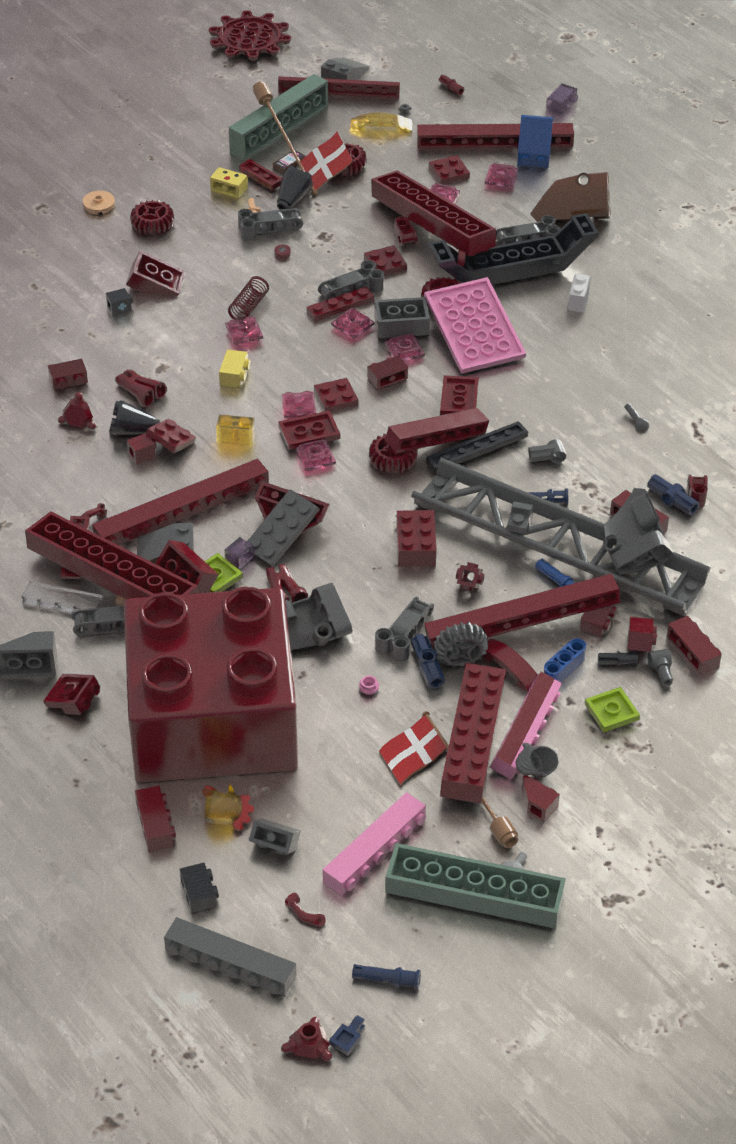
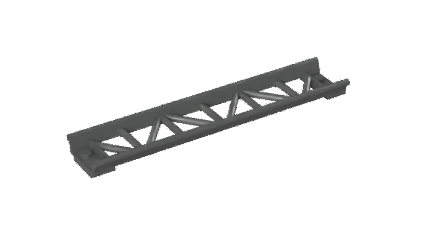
(677, 598)

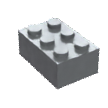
(401, 317)

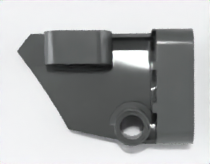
(637, 536)
(318, 613)

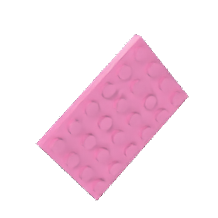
(474, 325)

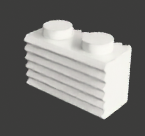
(579, 293)

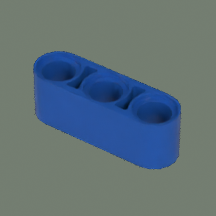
(566, 660)

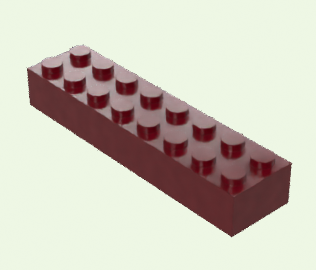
(473, 733)

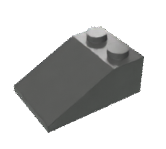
(343, 69)
(152, 544)
(29, 656)

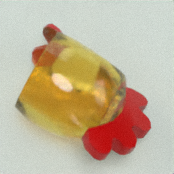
(227, 808)

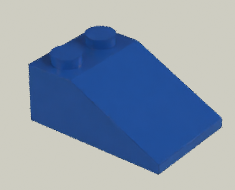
(535, 141)

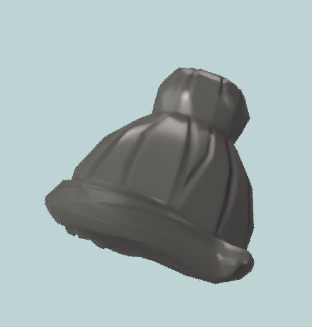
(536, 760)

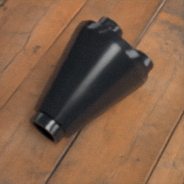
(293, 187)
(130, 420)

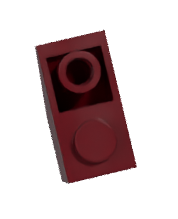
(539, 799)

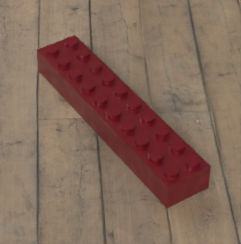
(433, 213)
(101, 560)

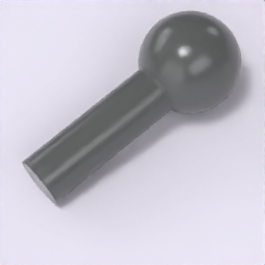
(640, 423)

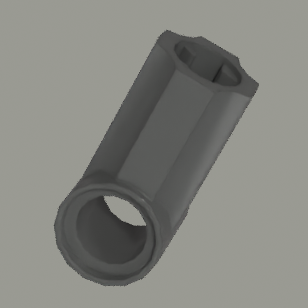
(552, 451)

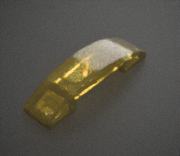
(381, 120)

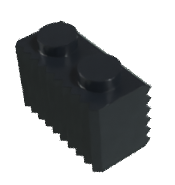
(198, 887)

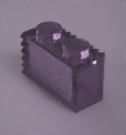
(562, 99)

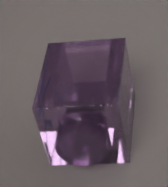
(239, 553)

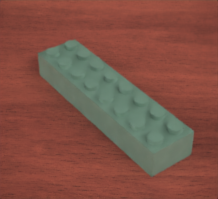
(291, 109)
(475, 885)

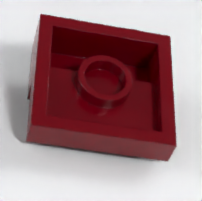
(73, 693)

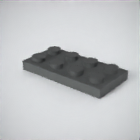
(282, 527)

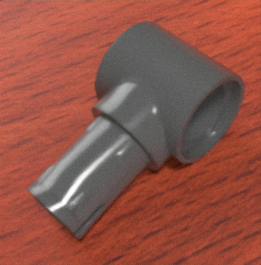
(661, 661)

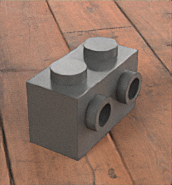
(275, 836)

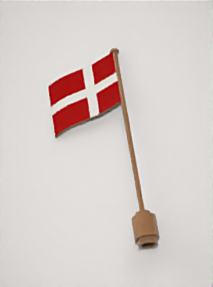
(321, 162)
(421, 747)

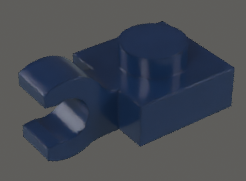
(349, 1036)

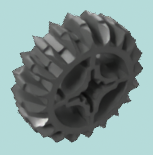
(461, 644)

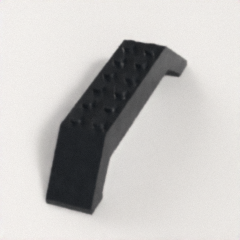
(520, 258)

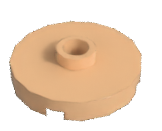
(98, 202)

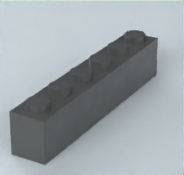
(230, 956)

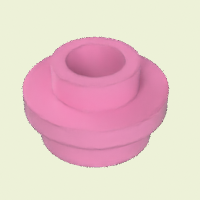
(368, 685)

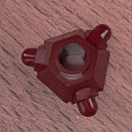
(77, 413)
(309, 1041)

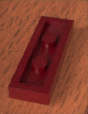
(260, 174)

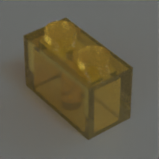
(235, 430)

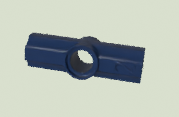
(673, 494)
(427, 661)

